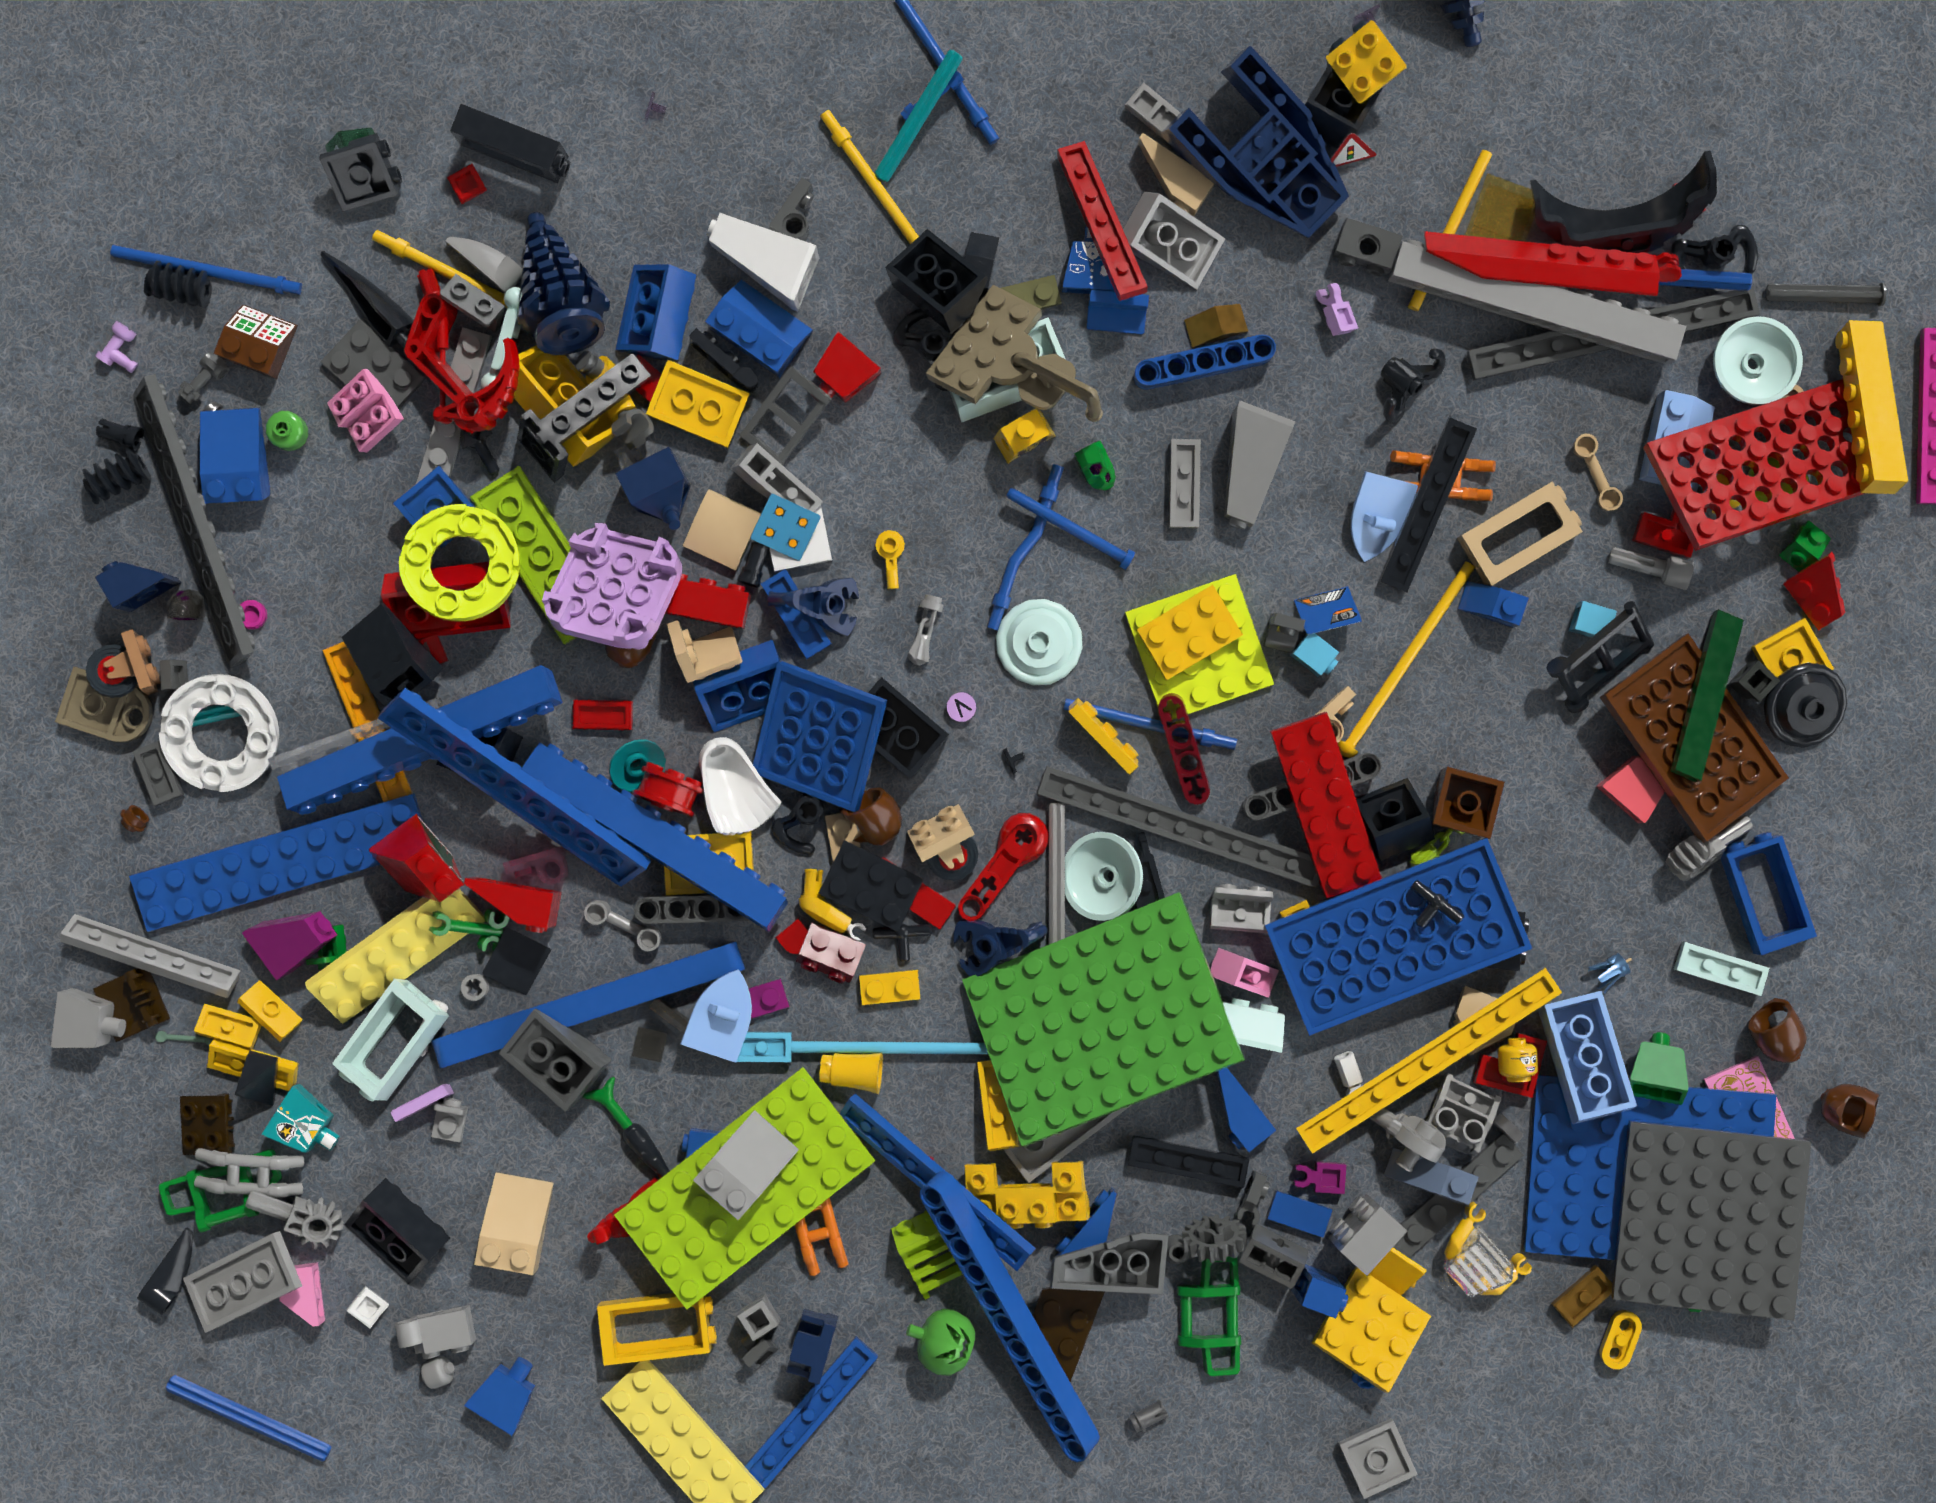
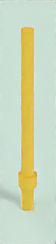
(842, 138)
(1458, 212)
(403, 249)

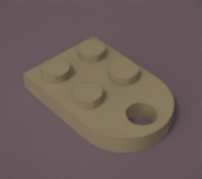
(102, 715)

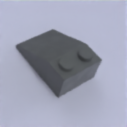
(555, 1058)

